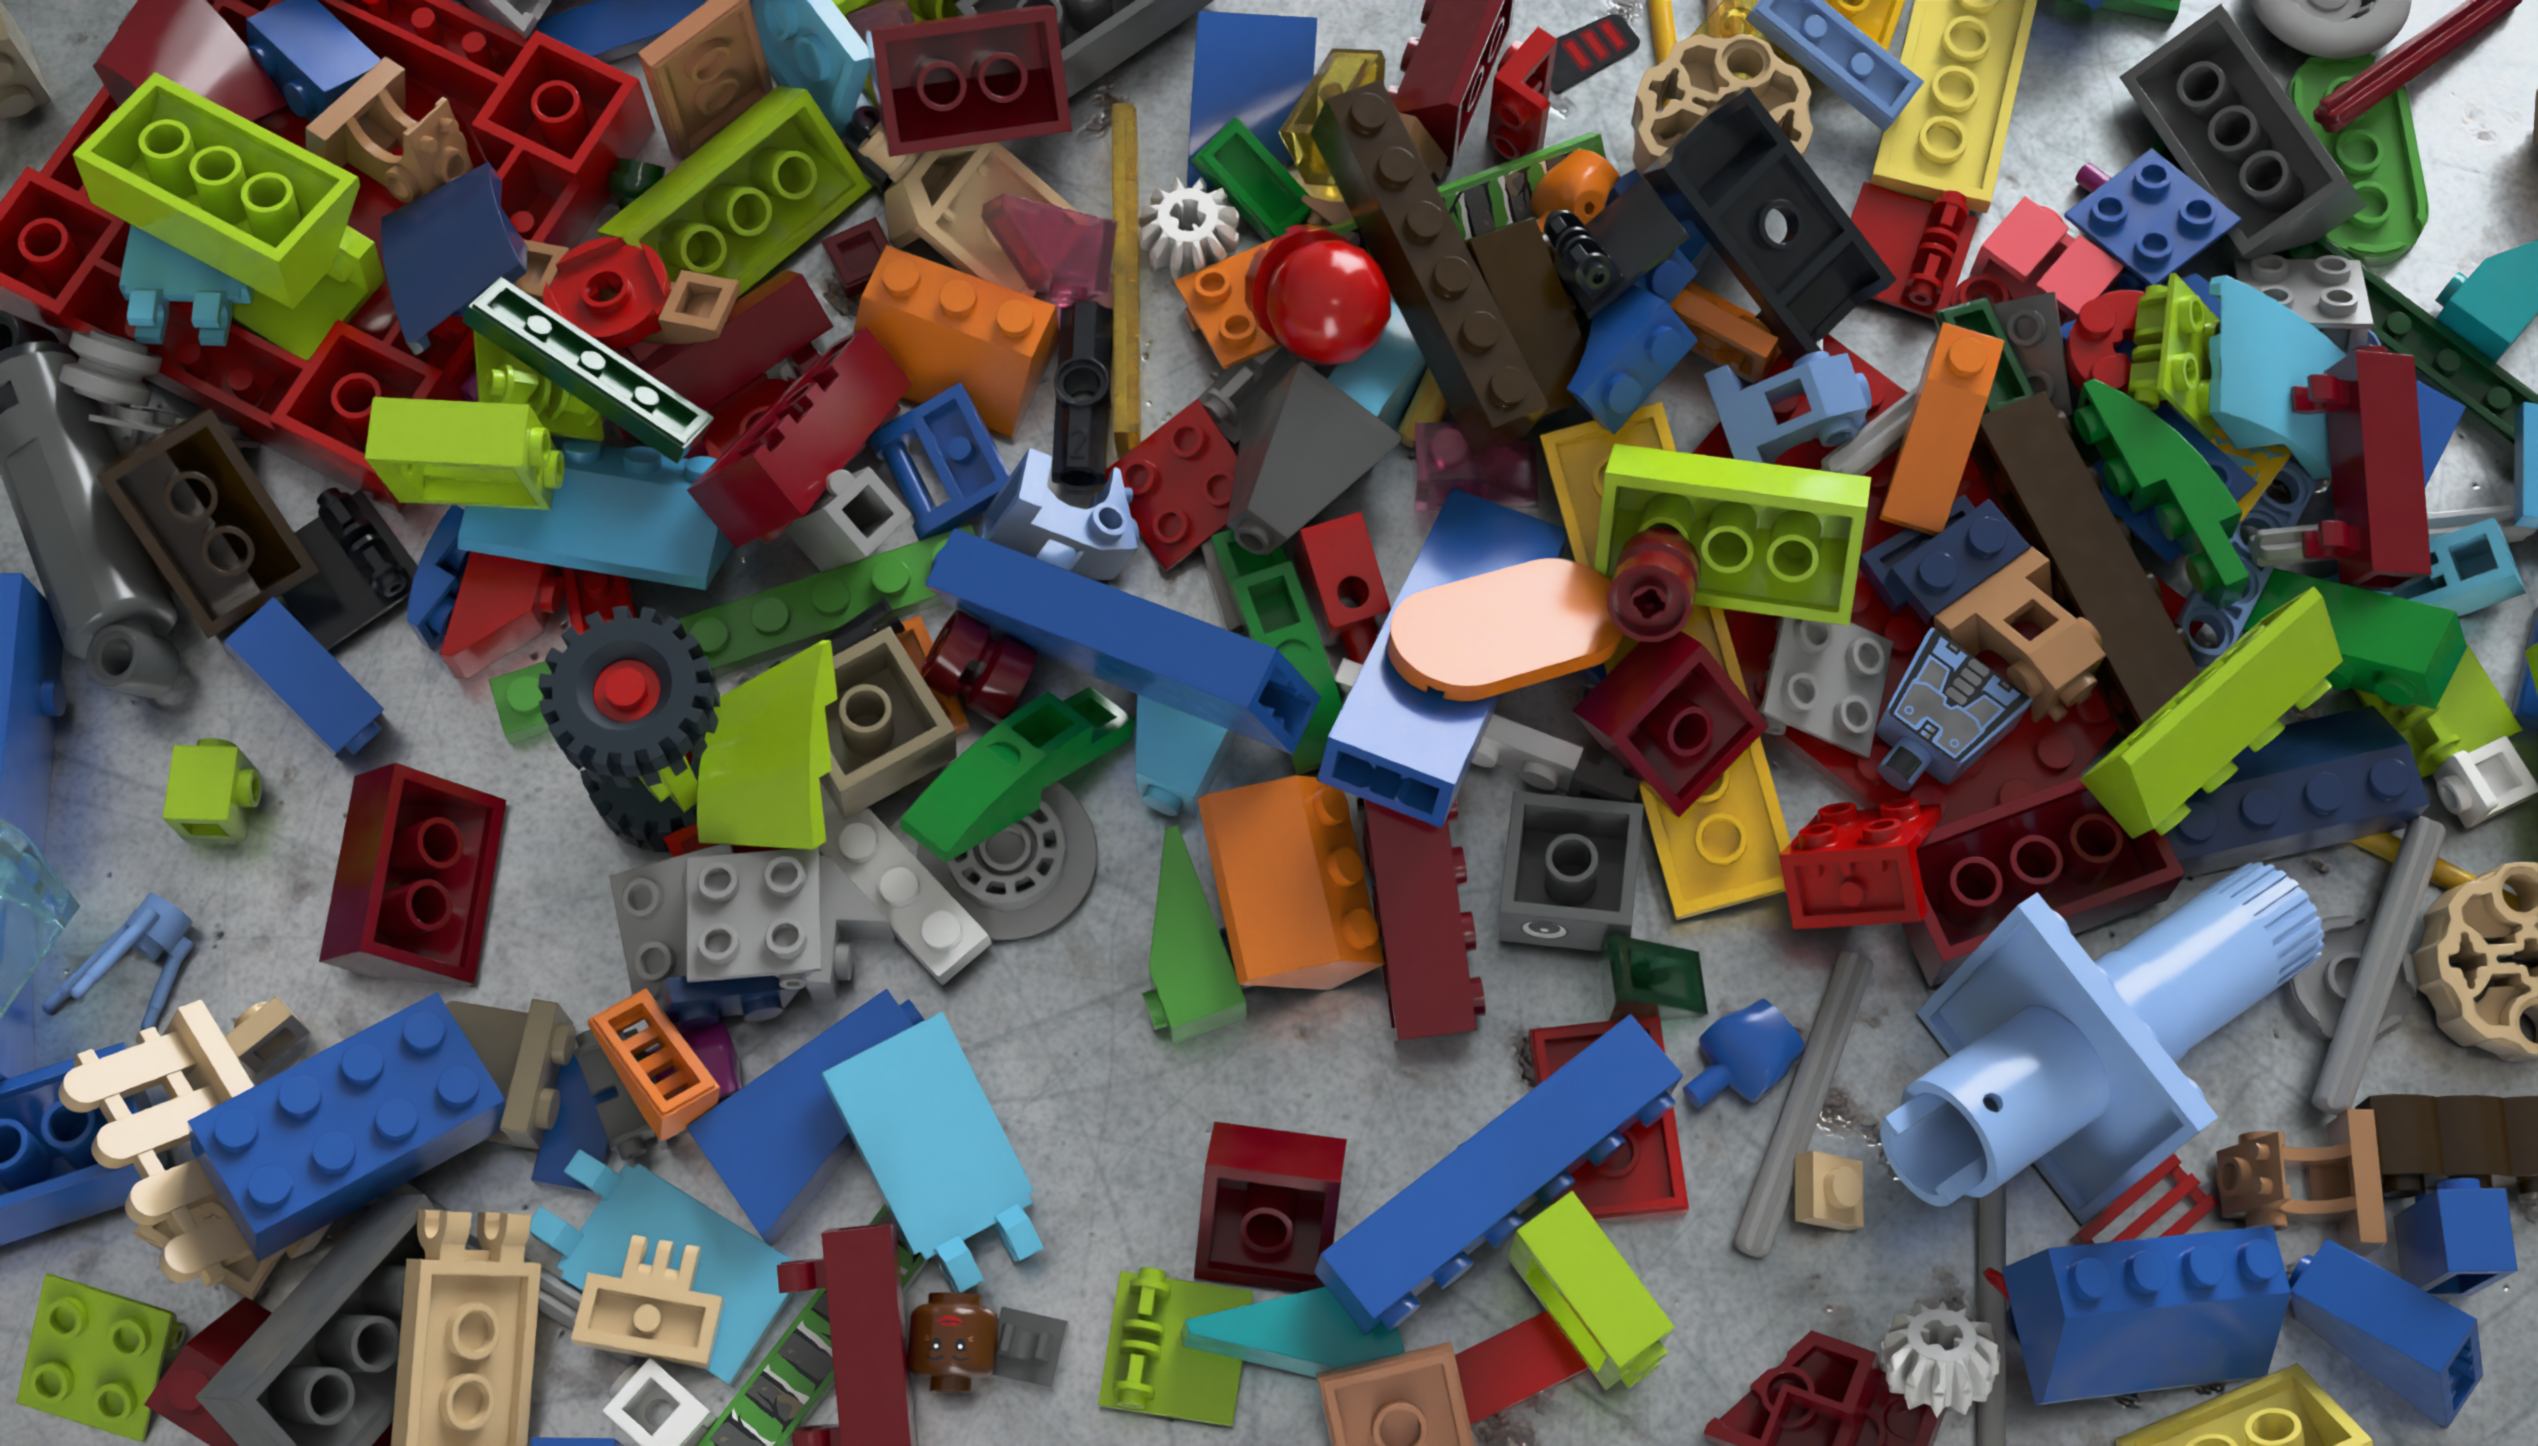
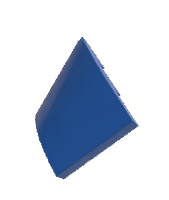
(1250, 71)

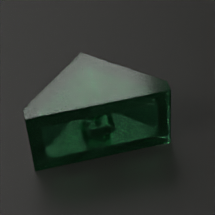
(1650, 980)

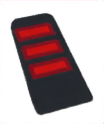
(1591, 49)

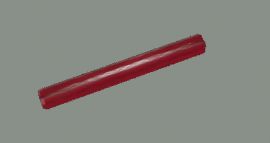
(2408, 61)

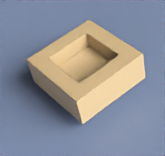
(265, 1033)
(1829, 1191)

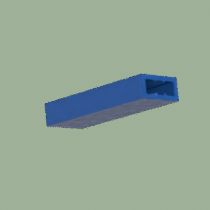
(1127, 640)
(1413, 744)

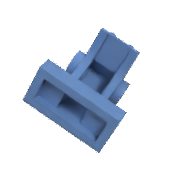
(1833, 391)
(1036, 523)

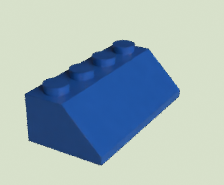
(48, 1156)
(2148, 1313)

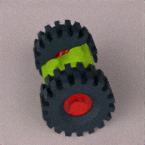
(635, 714)

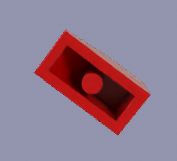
(498, 610)

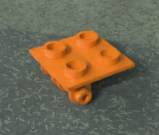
(1219, 309)

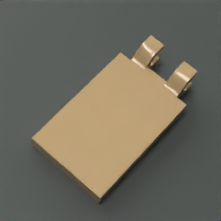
(467, 1334)

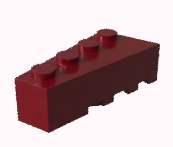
(803, 437)
(1421, 923)

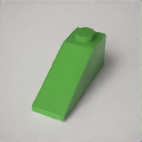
(1188, 961)

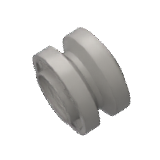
(110, 369)

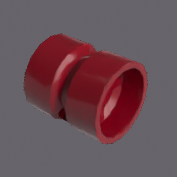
(1654, 585)
(1000, 670)

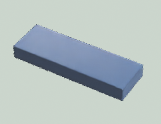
(1838, 56)

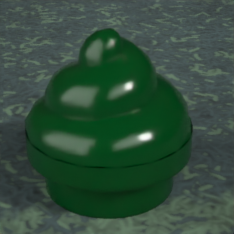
(630, 177)

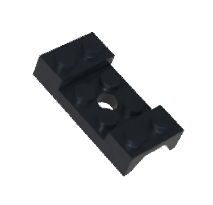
(1726, 182)

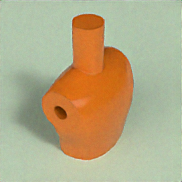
(1576, 185)

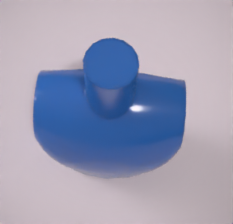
(1747, 1052)

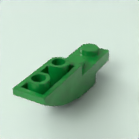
(2160, 468)
(1278, 615)
(1009, 766)

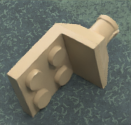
(942, 201)

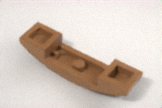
(690, 315)

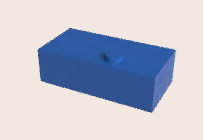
(29, 704)

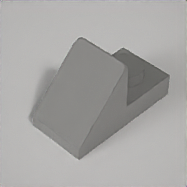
(844, 914)

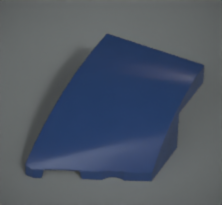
(448, 252)

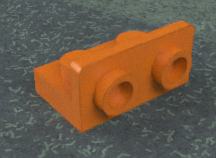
(1727, 333)

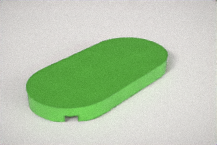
(2376, 156)

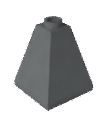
(1298, 455)

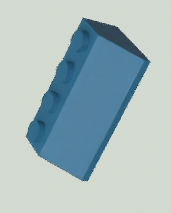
(611, 516)

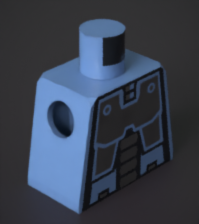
(1945, 714)

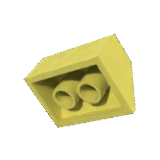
(2271, 1411)

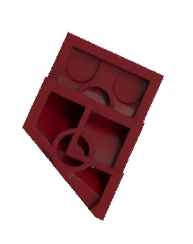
(191, 48)
(1825, 1397)

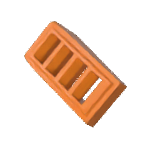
(674, 1100)

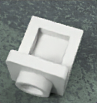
(2484, 782)

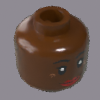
(953, 1341)

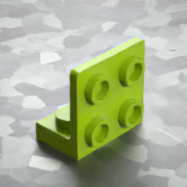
(336, 296)

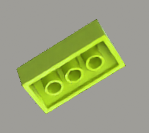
(219, 188)
(747, 193)
(1763, 531)
(2218, 716)

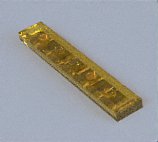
(1126, 279)

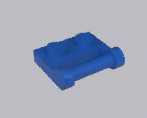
(959, 452)

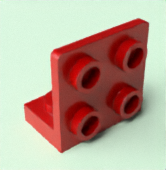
(1858, 865)

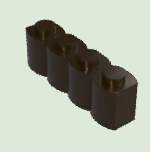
(2453, 1138)

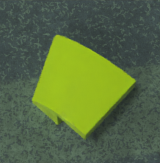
(768, 757)

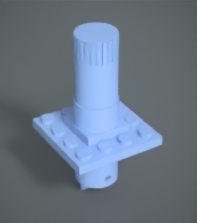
(2080, 1055)

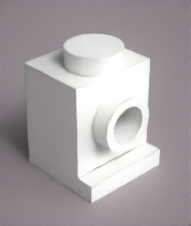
(643, 1388)

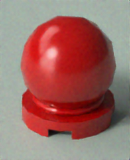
(1318, 295)

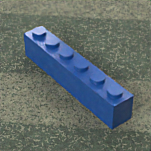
(1497, 1175)

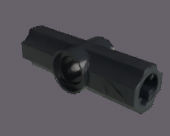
(1082, 425)

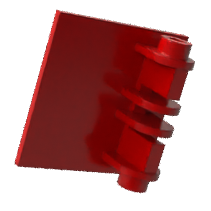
(1918, 243)
(1180, 483)

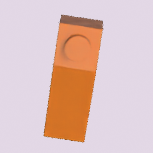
(1941, 428)

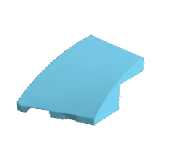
(2255, 364)

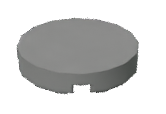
(2322, 988)

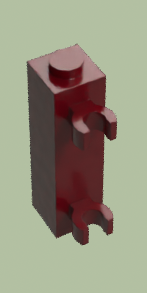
(761, 331)
(2374, 470)
(866, 1336)

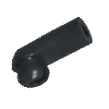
(862, 123)

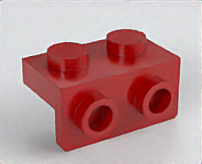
(1522, 95)

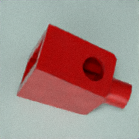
(1339, 564)

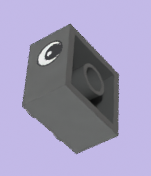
(1569, 870)

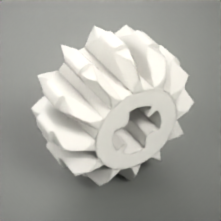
(1168, 216)
(1940, 1358)

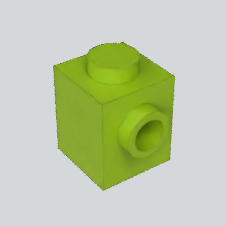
(211, 791)

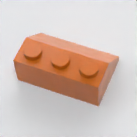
(961, 330)
(1291, 884)

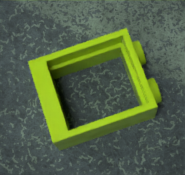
(463, 453)
(1591, 1293)

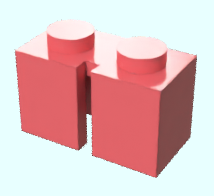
(2039, 257)

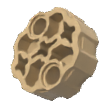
(1699, 76)
(2456, 934)

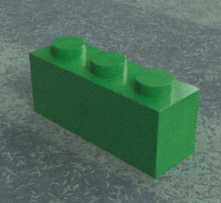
(2385, 641)

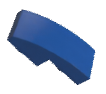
(436, 582)

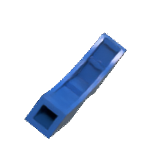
(1634, 345)

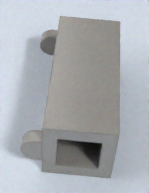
(848, 519)

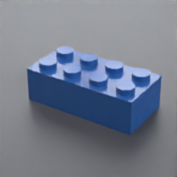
(346, 1125)

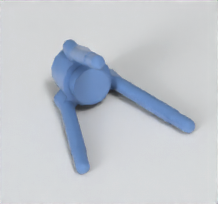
(149, 930)

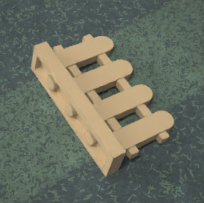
(197, 1074)

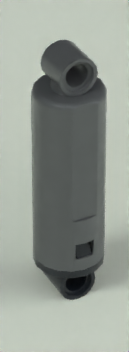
(88, 559)

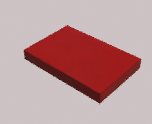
(1647, 1172)

